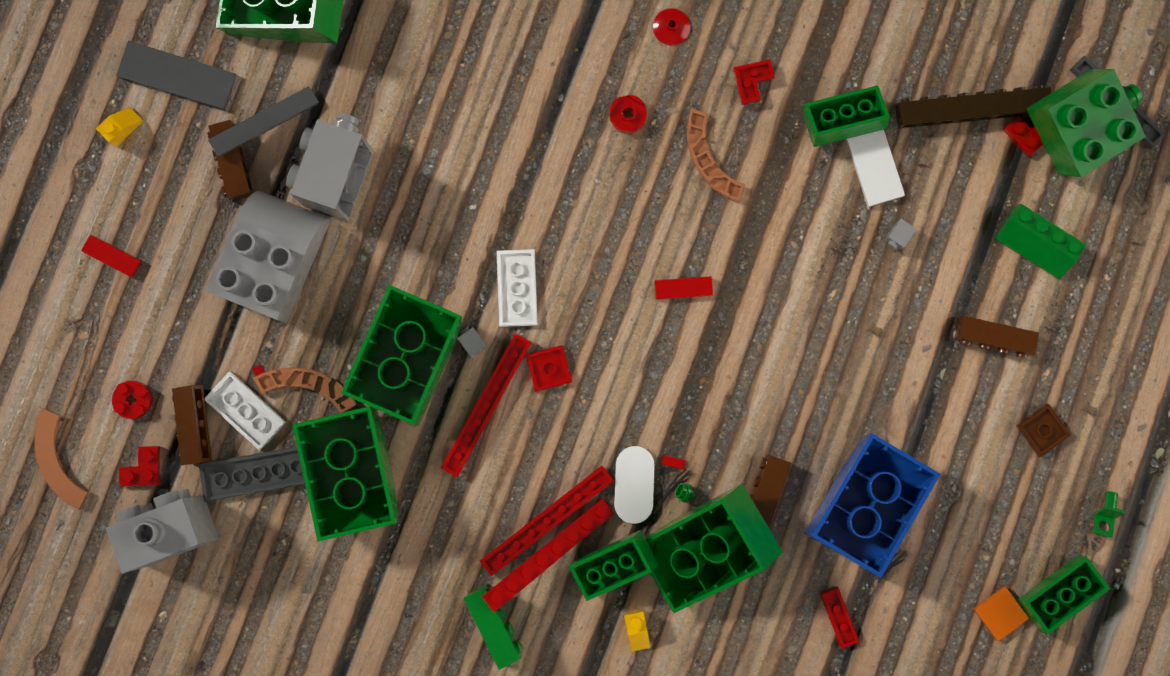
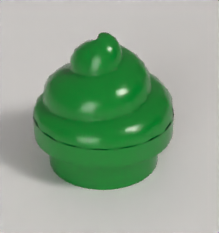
(685, 492)

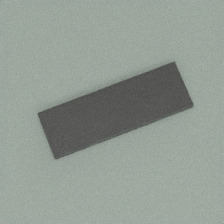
(176, 75)
(251, 474)

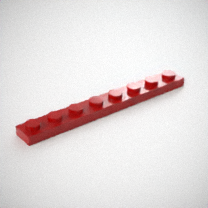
(486, 405)
(546, 520)
(547, 555)

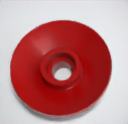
(669, 35)

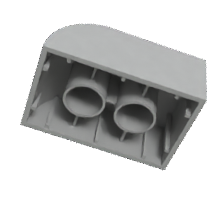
(268, 255)

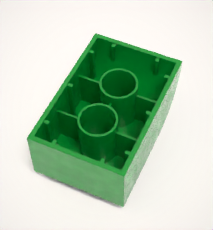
(403, 355)
(346, 473)
(711, 548)

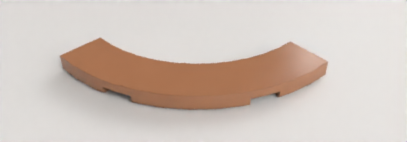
(704, 161)
(306, 379)
(50, 464)

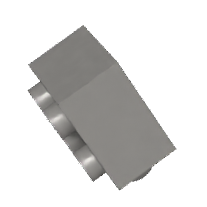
(331, 167)
(157, 534)

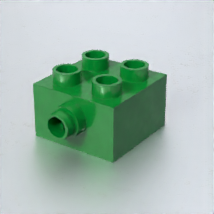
(1088, 121)

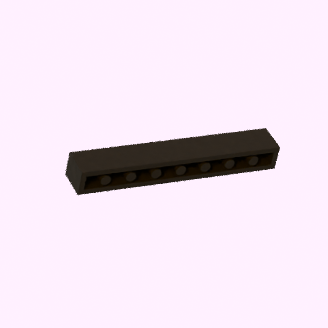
(968, 107)

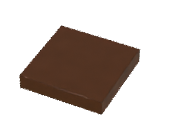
(1043, 430)

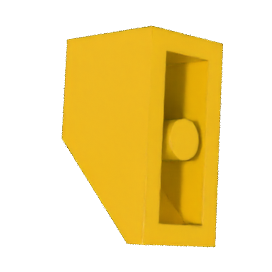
(119, 126)
(637, 630)

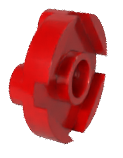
(618, 118)
(122, 405)

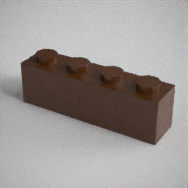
(231, 167)
(996, 336)
(191, 424)
(769, 486)

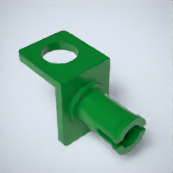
(1107, 514)

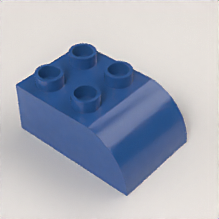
(872, 504)

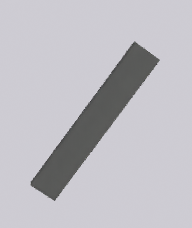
(263, 121)
(1151, 131)

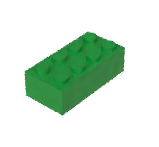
(846, 116)
(613, 565)
(1063, 594)
(494, 629)

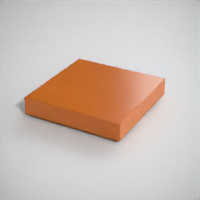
(1001, 613)

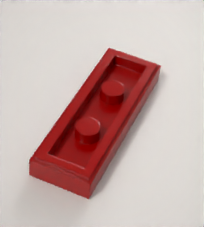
(111, 256)
(683, 288)
(839, 617)

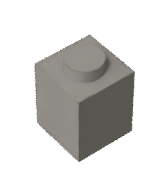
(900, 235)
(471, 341)

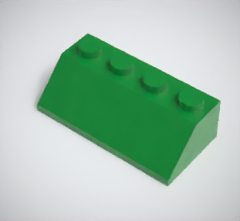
(1040, 241)

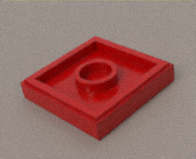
(549, 368)

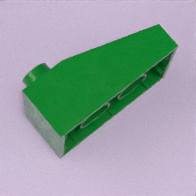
(282, 19)

